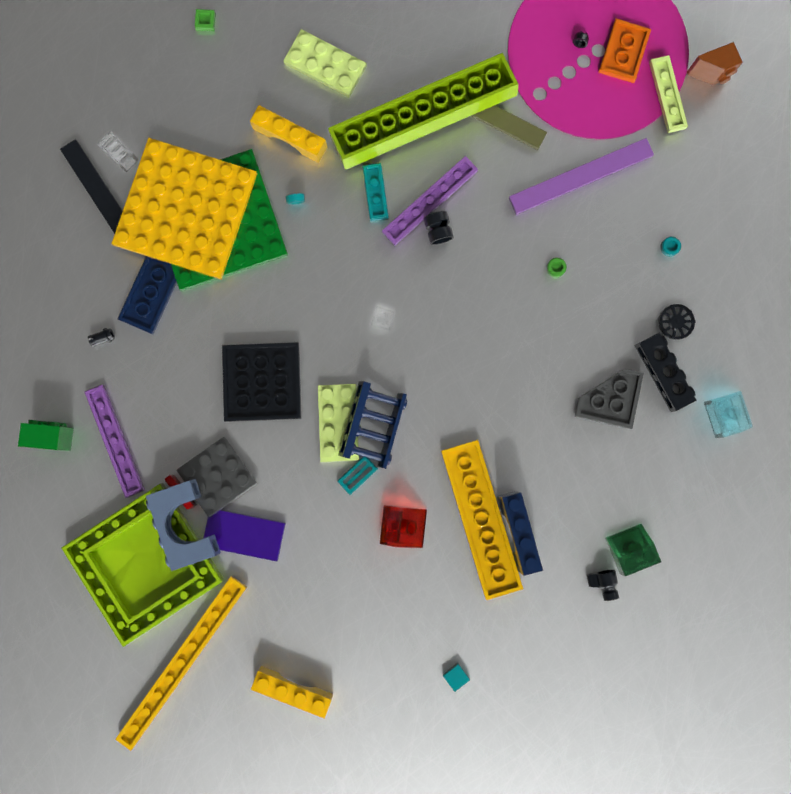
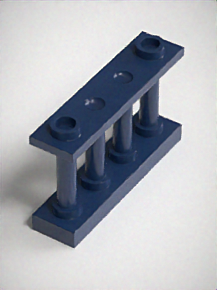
(354, 428)

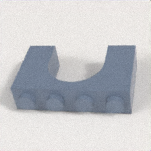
(177, 551)

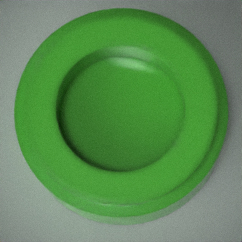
(556, 267)

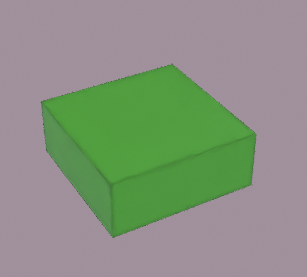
(205, 20)

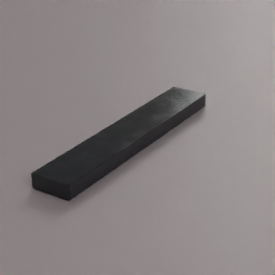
(93, 183)

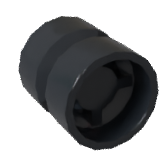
(438, 227)

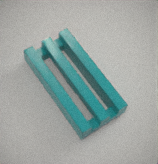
(345, 486)

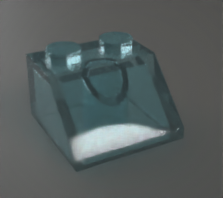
(728, 414)

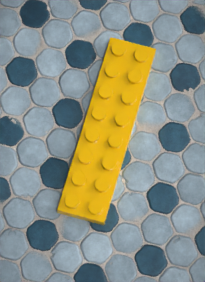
(482, 520)

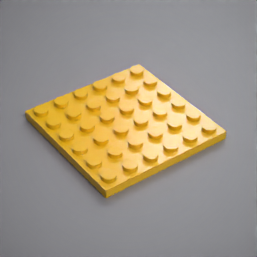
(184, 208)

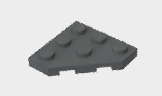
(613, 400)

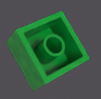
(45, 435)

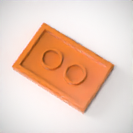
(624, 50)

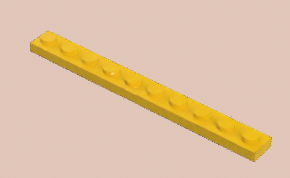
(181, 663)

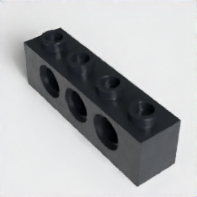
(664, 383)

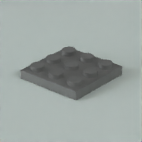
(218, 475)

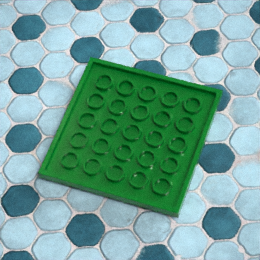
(257, 237)

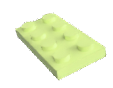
(325, 63)
(334, 410)

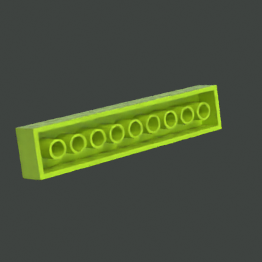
(424, 111)

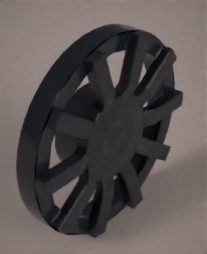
(676, 321)

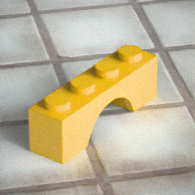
(275, 126)
(305, 698)

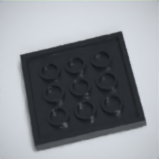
(261, 382)

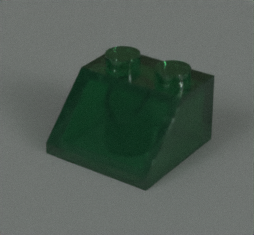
(633, 550)

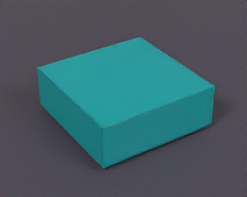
(456, 677)

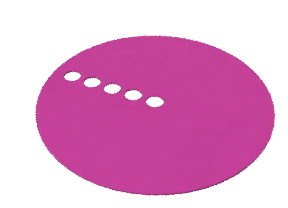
(592, 102)

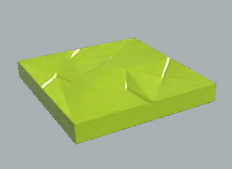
(129, 573)

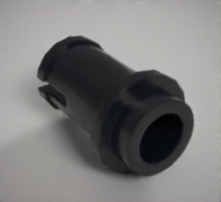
(101, 337)

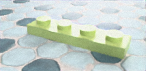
(668, 94)

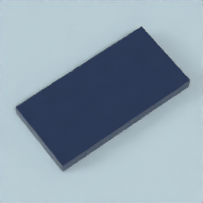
(149, 295)

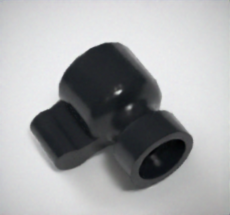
(607, 581)

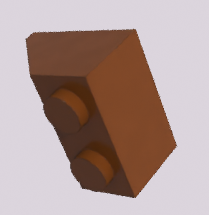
(716, 65)

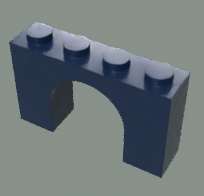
(526, 551)

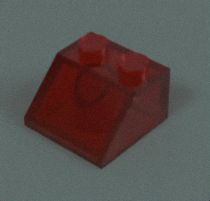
(403, 526)

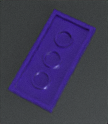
(246, 534)

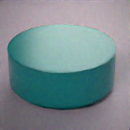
(294, 199)
(670, 246)

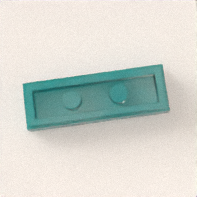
(375, 192)

